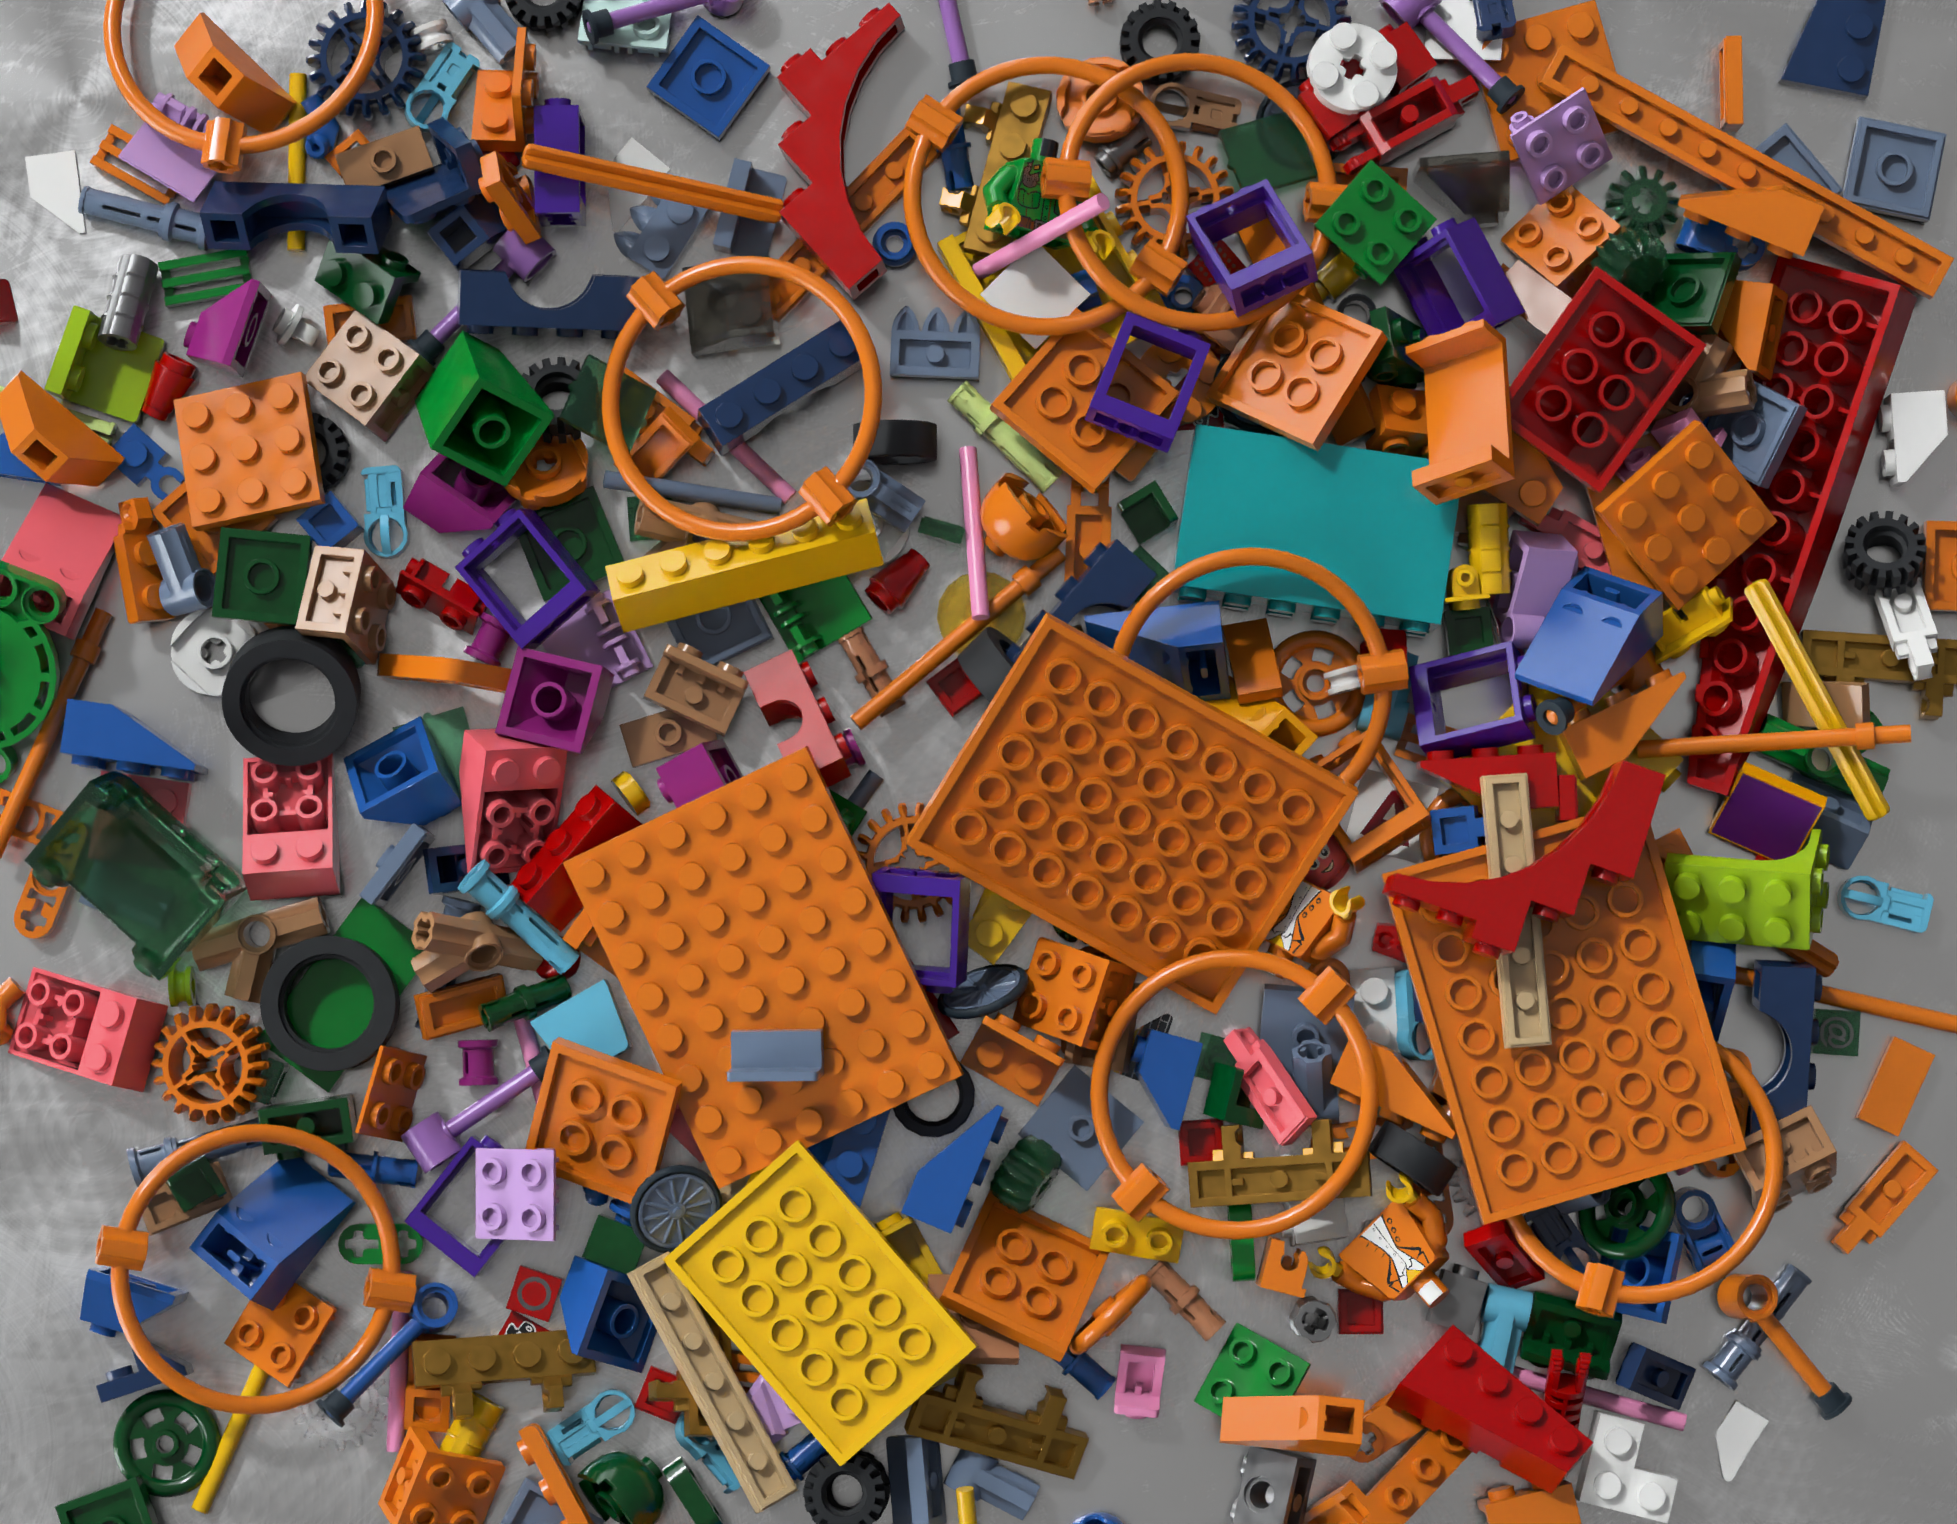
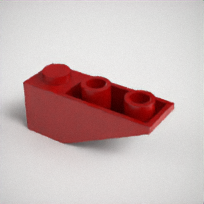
(1466, 772)

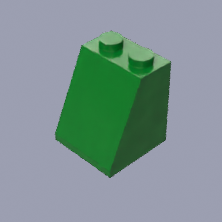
(481, 410)

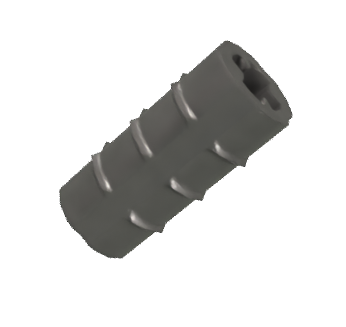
(128, 302)
(1318, 1332)

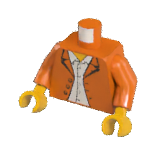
(1314, 924)
(1395, 1251)

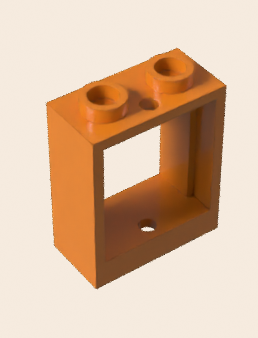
(1392, 832)

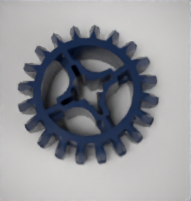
(1270, 18)
(344, 29)

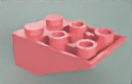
(66, 543)
(508, 798)
(290, 830)
(88, 1029)

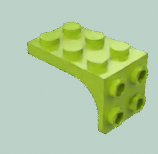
(1752, 899)

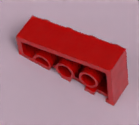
(1490, 1411)

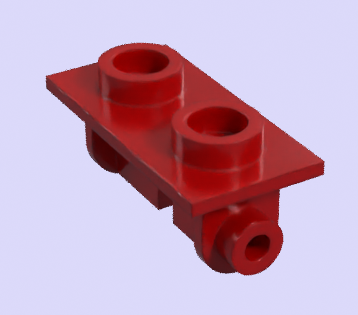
(423, 588)

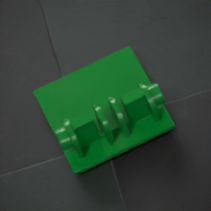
(1375, 223)
(816, 614)
(1251, 1368)

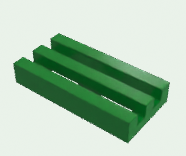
(170, 283)

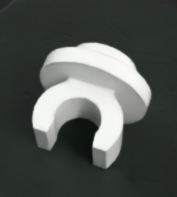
(289, 325)

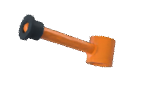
(1557, 713)
(1761, 1310)

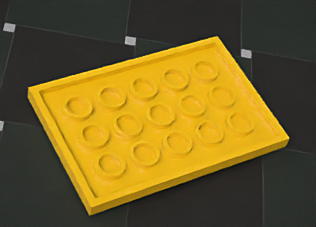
(820, 1302)

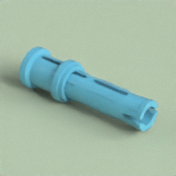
(504, 904)

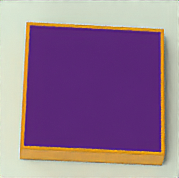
(1767, 814)

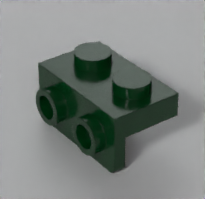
(366, 280)
(1392, 364)
(1562, 1326)

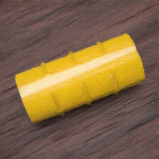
(1490, 546)
(471, 1435)

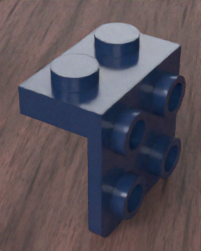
(450, 183)

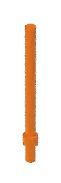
(1024, 581)
(84, 653)
(1863, 736)
(1872, 1005)

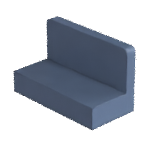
(744, 235)
(1841, 822)
(776, 1055)
(915, 1480)

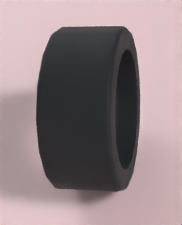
(903, 442)
(947, 1125)
(1412, 1157)

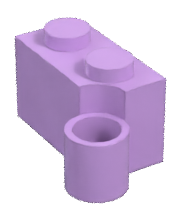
(1539, 569)

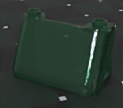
(138, 870)

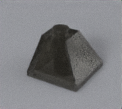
(1468, 184)
(732, 313)

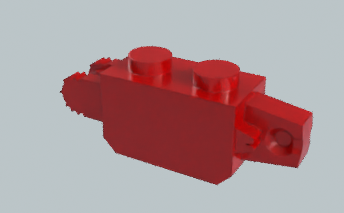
(1406, 121)

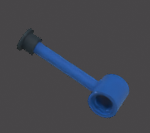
(340, 1403)

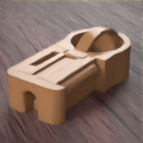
(1203, 109)

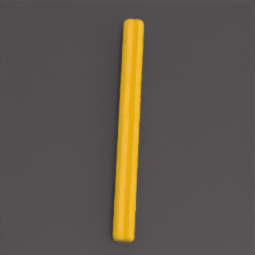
(1815, 696)

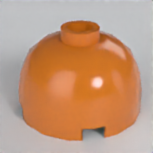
(1019, 522)

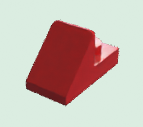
(1502, 1255)

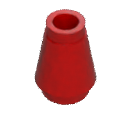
(168, 381)
(897, 581)

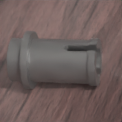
(1120, 152)

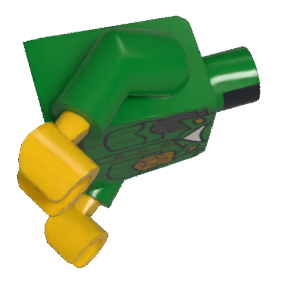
(1017, 204)

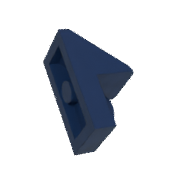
(447, 868)
(1655, 1376)
(125, 1381)

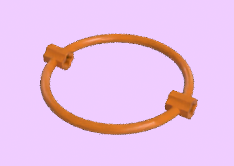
(938, 125)
(226, 139)
(1071, 180)
(660, 306)
(1377, 671)
(1142, 1188)
(127, 1249)
(1603, 1285)

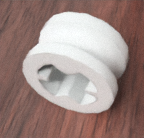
(432, 36)
(1342, 680)

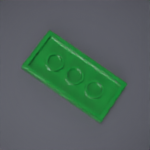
(335, 999)

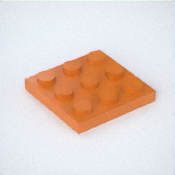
(1529, 54)
(1297, 370)
(1054, 394)
(249, 451)
(1686, 514)
(603, 1118)
(1024, 1277)

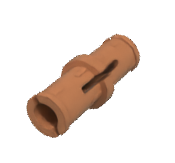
(869, 667)
(1185, 1300)

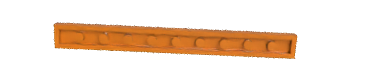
(1741, 167)

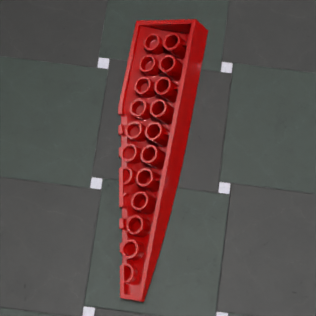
(1837, 362)

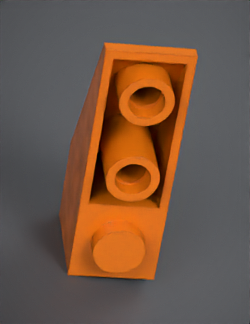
(1768, 213)
(1613, 733)
(1400, 1092)
(1294, 1423)

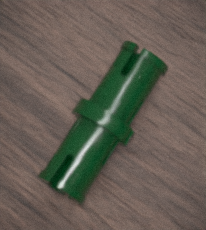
(524, 1002)

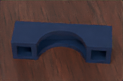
(249, 212)
(490, 301)
(775, 388)
(1110, 581)
(1788, 995)

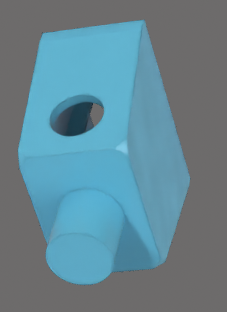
(588, 1020)

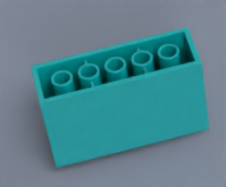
(1328, 505)

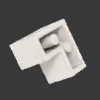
(1610, 1474)

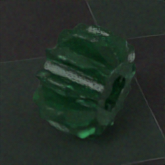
(1630, 191)
(1633, 258)
(1026, 1174)

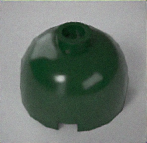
(624, 1488)

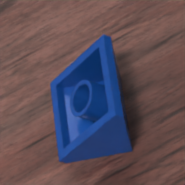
(1652, 1269)

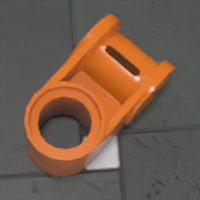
(1388, 1429)

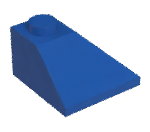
(403, 777)
(147, 1297)
(605, 1316)

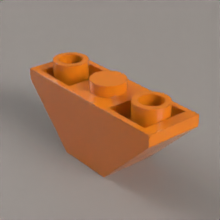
(231, 77)
(53, 438)

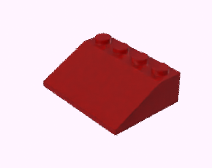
(1599, 379)

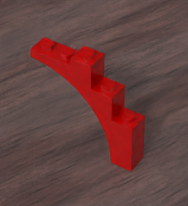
(816, 149)
(1496, 908)

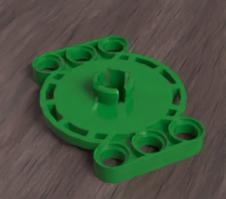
(23, 658)

